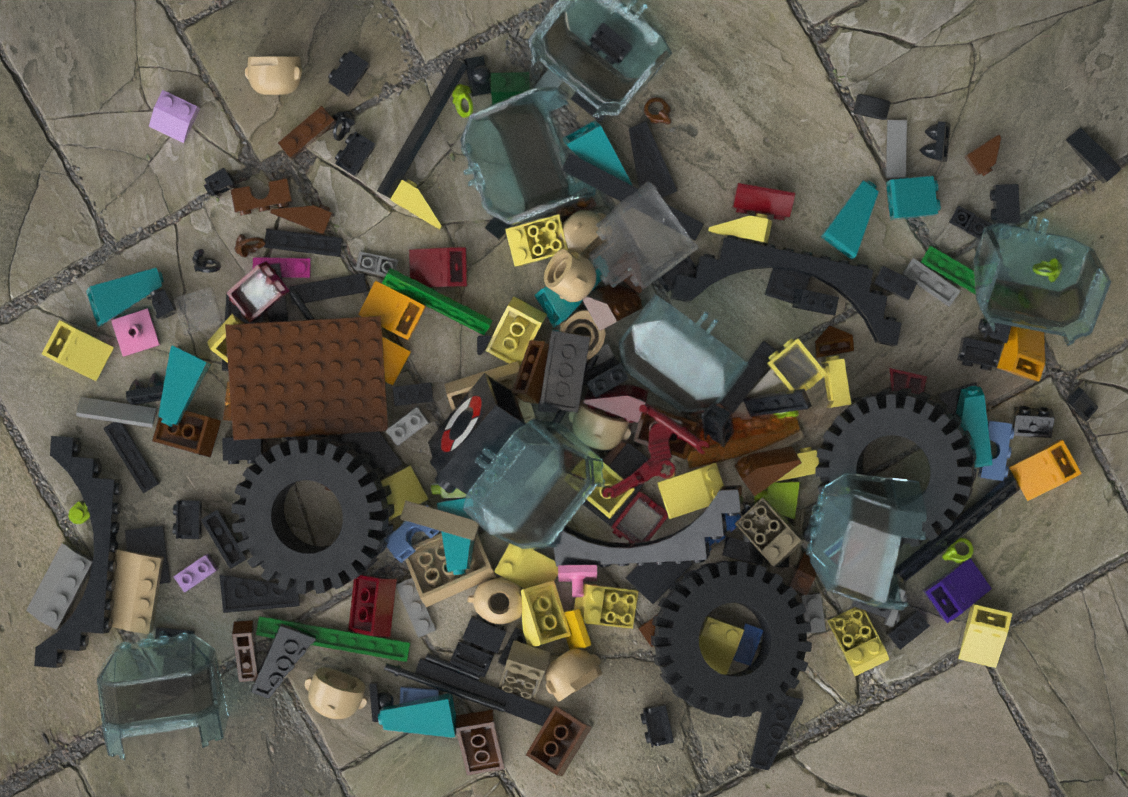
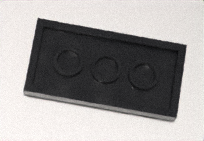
(565, 371)
(624, 465)

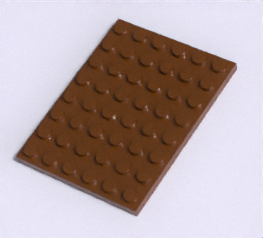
(306, 377)

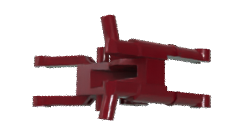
(659, 451)

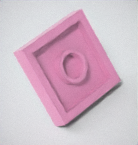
(135, 332)
(577, 575)

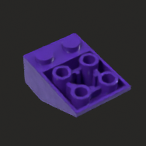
(957, 590)

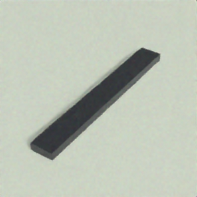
(422, 128)
(619, 189)
(960, 527)
(514, 704)

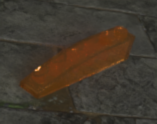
(748, 437)

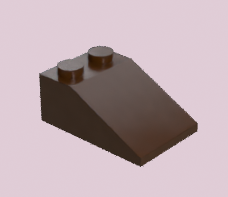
(193, 434)
(766, 467)
(479, 742)

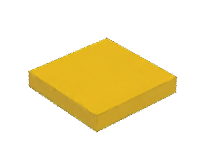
(579, 635)

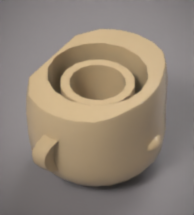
(274, 74)
(581, 232)
(570, 275)
(584, 319)
(598, 428)
(482, 600)
(571, 672)
(335, 693)

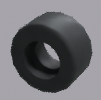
(871, 107)

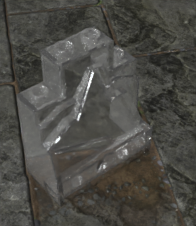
(640, 240)

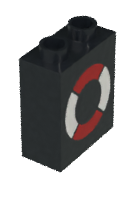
(480, 420)

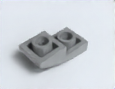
(375, 263)

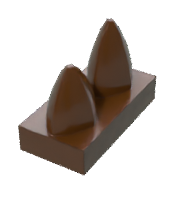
(569, 210)

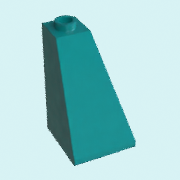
(594, 147)
(850, 223)
(120, 294)
(556, 308)
(181, 382)
(973, 413)
(456, 548)
(423, 716)

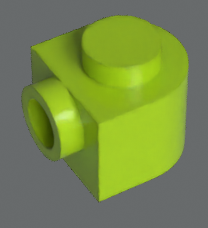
(79, 513)

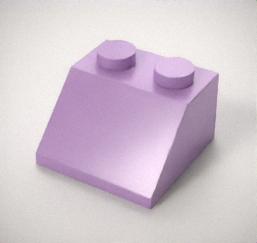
(173, 116)

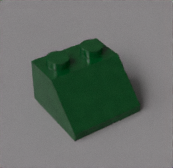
(508, 85)

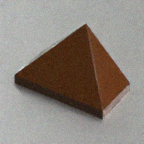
(833, 342)

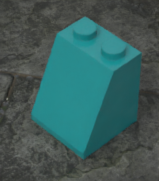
(912, 197)

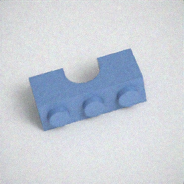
(1000, 434)
(400, 540)

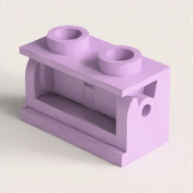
(196, 572)

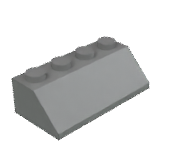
(60, 586)

